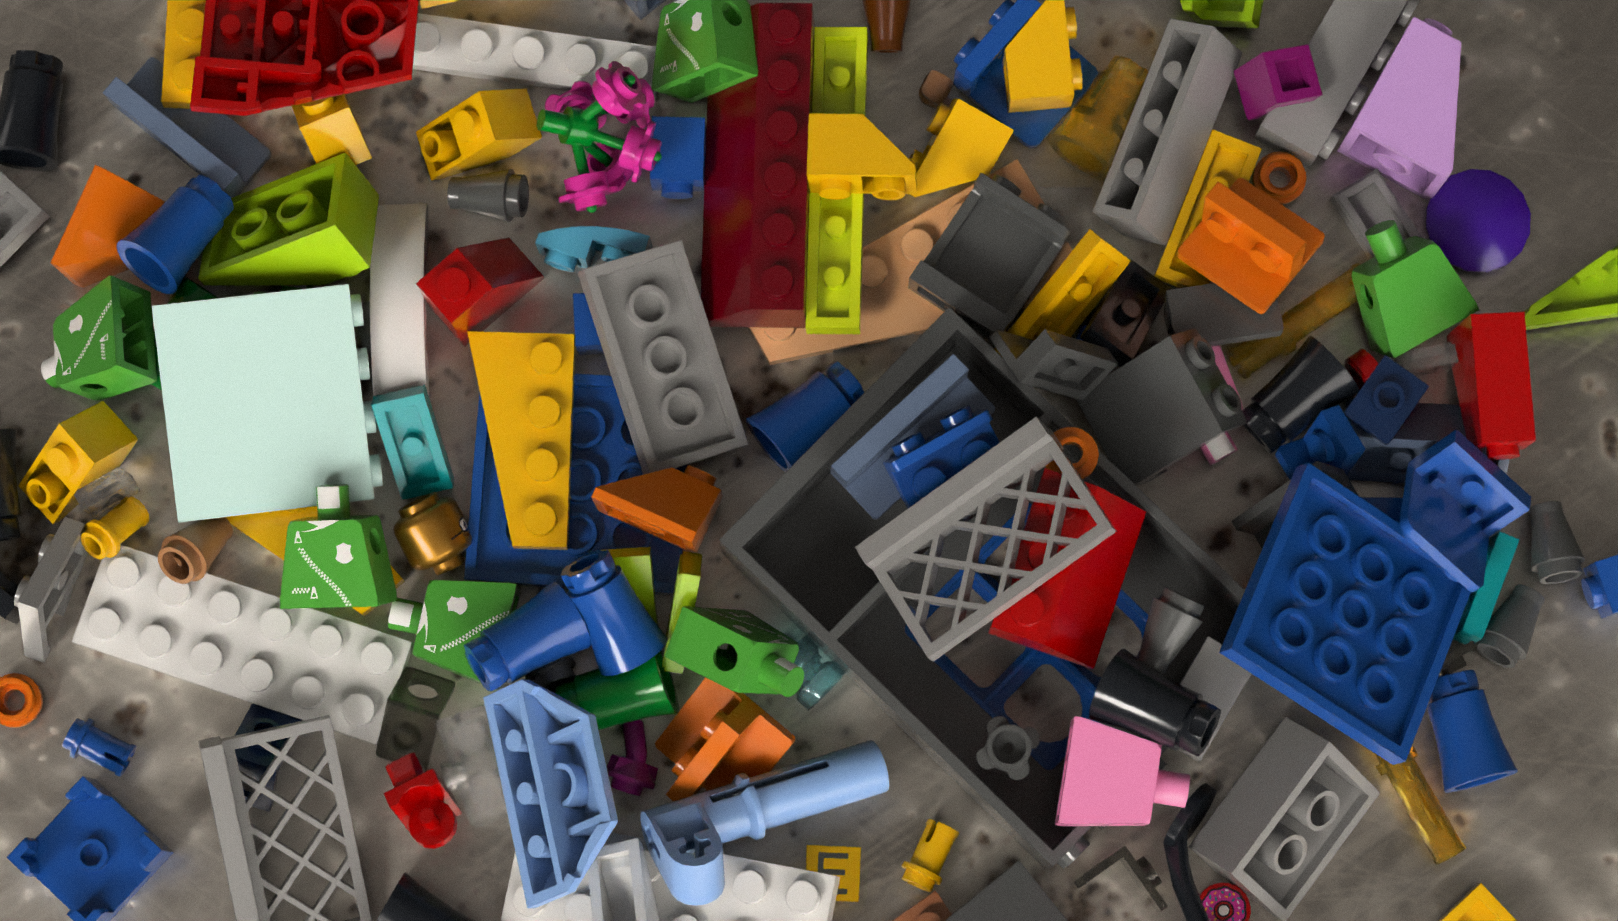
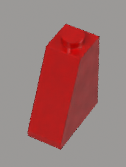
(478, 285)
(1494, 383)

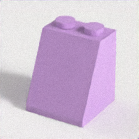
(1411, 111)

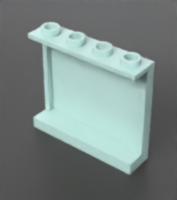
(265, 401)

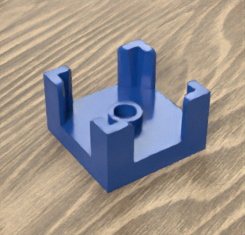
(92, 853)

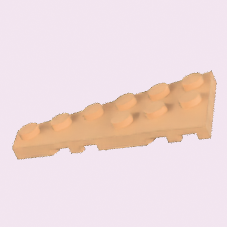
(886, 301)

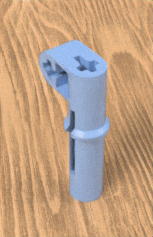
(748, 809)

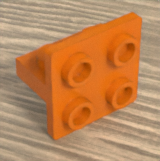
(1249, 244)
(720, 737)

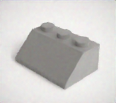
(1285, 818)

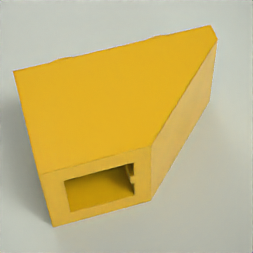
(1039, 61)
(331, 129)
(478, 132)
(960, 147)
(855, 157)
(75, 456)

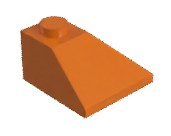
(102, 217)
(664, 504)

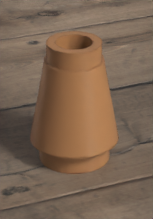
(193, 549)

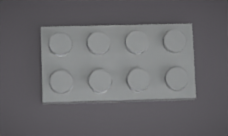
(662, 358)

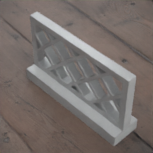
(970, 495)
(236, 831)

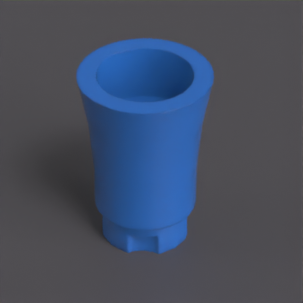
(176, 234)
(804, 414)
(615, 618)
(528, 639)
(1466, 734)

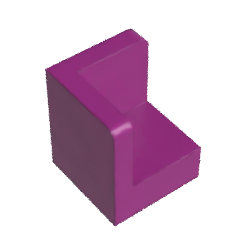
(1277, 80)

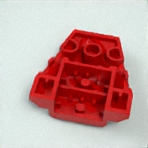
(299, 51)

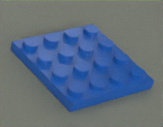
(600, 456)
(1346, 615)

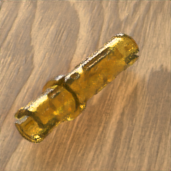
(1297, 323)
(1422, 807)

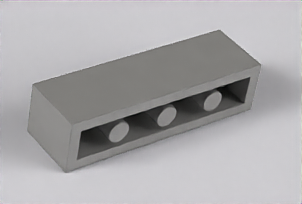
(1342, 51)
(1167, 131)

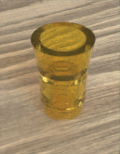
(1099, 119)

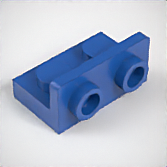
(927, 463)

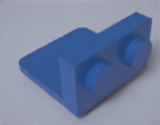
(982, 75)
(1455, 504)

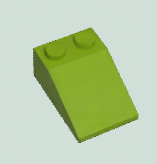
(297, 229)

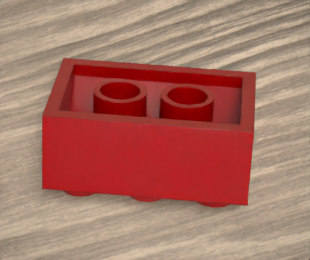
(1074, 606)

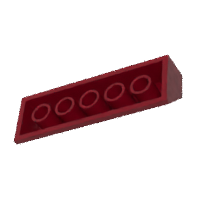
(759, 180)

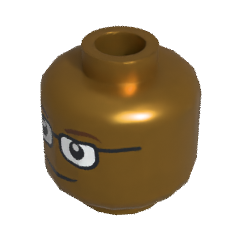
(433, 533)

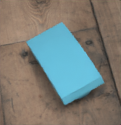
(577, 245)

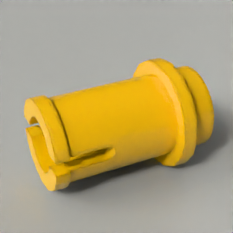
(104, 536)
(929, 856)

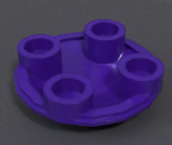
(1478, 220)

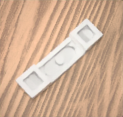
(396, 302)

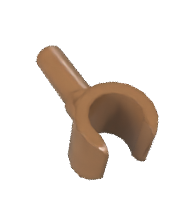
(935, 89)

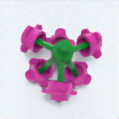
(613, 160)

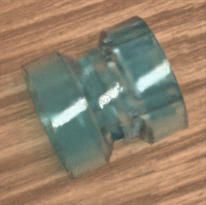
(818, 677)

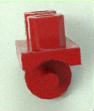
(422, 802)

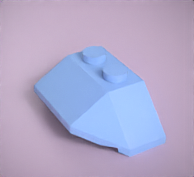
(551, 786)

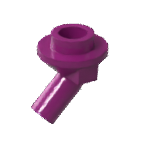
(631, 771)

